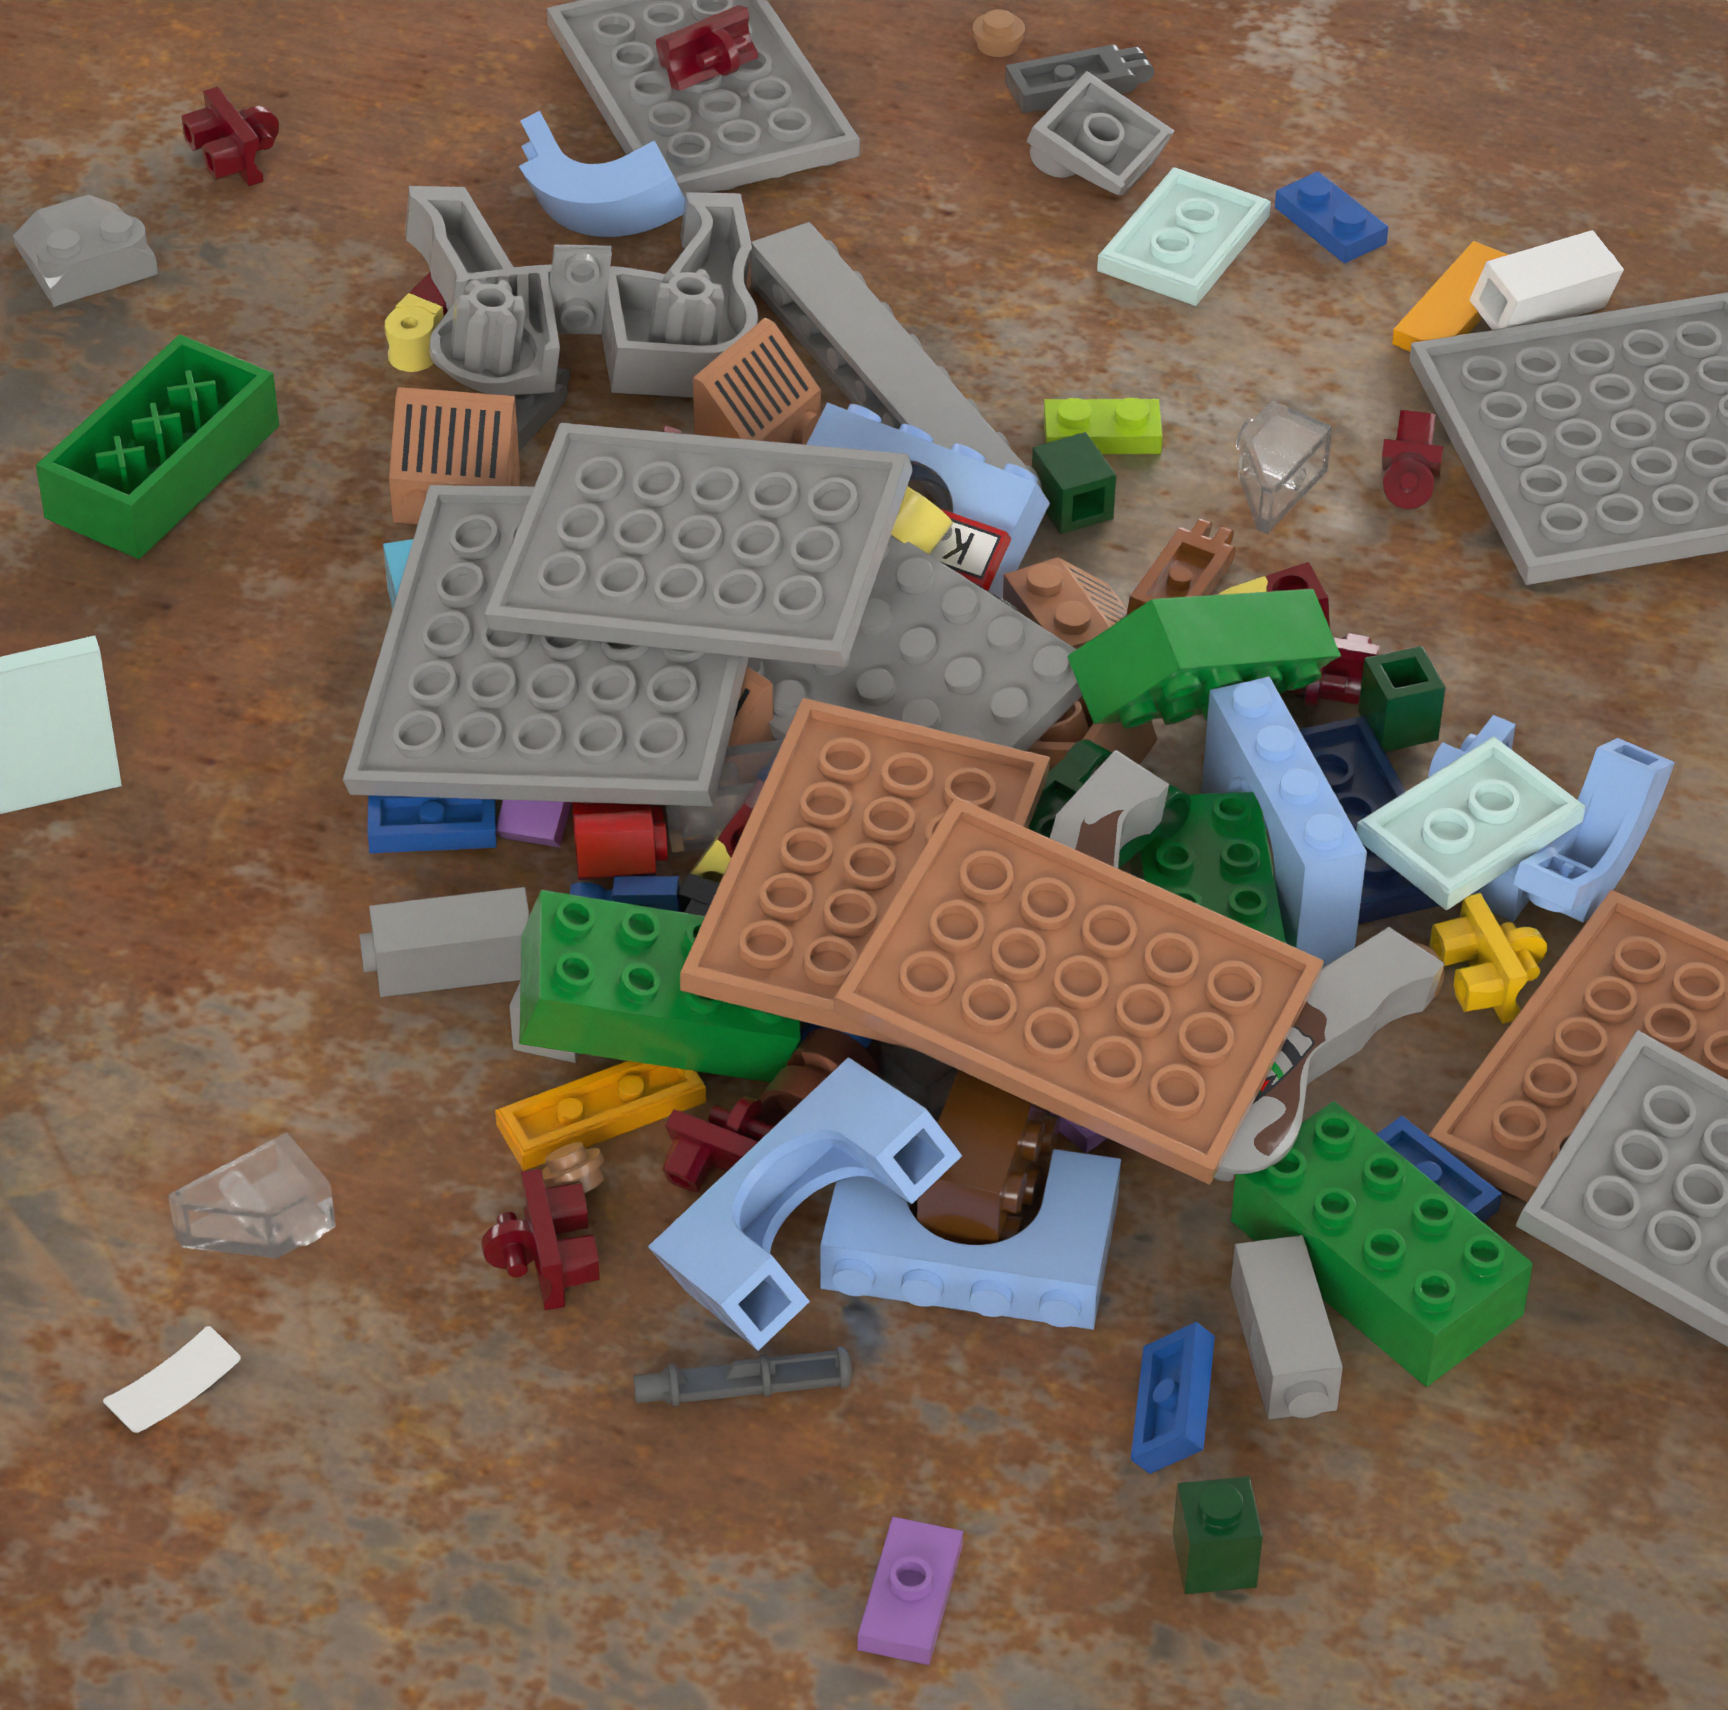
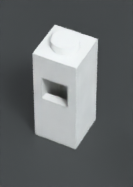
(1547, 282)

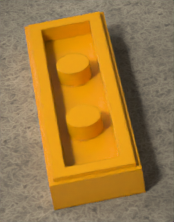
(1446, 305)
(596, 1108)

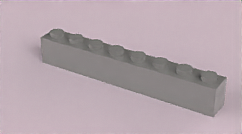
(867, 347)

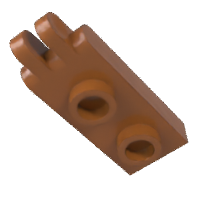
(1187, 565)

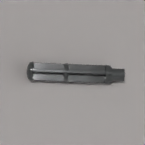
(746, 1377)

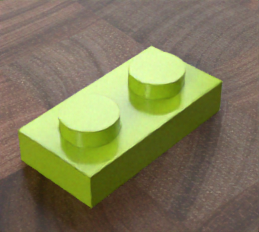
(1111, 424)

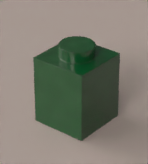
(1075, 482)
(1402, 698)
(1217, 1535)

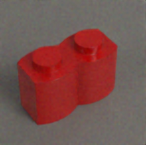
(618, 839)

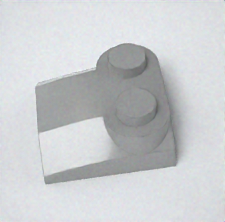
(1097, 137)
(84, 248)

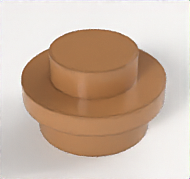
(998, 33)
(574, 1165)

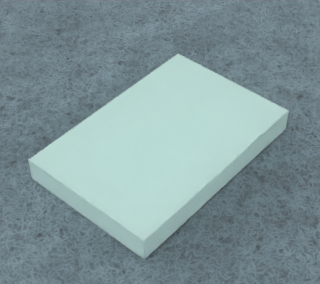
(1184, 236)
(54, 726)
(1470, 822)

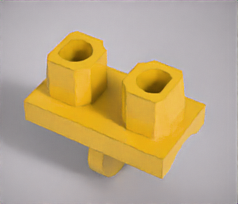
(1498, 957)

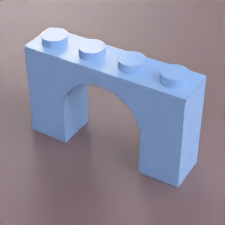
(978, 490)
(1314, 846)
(837, 1132)
(1040, 1275)

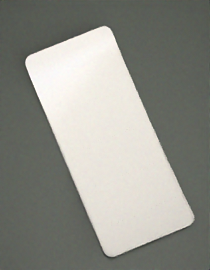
(174, 1381)

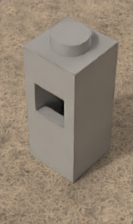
(446, 941)
(1286, 1327)

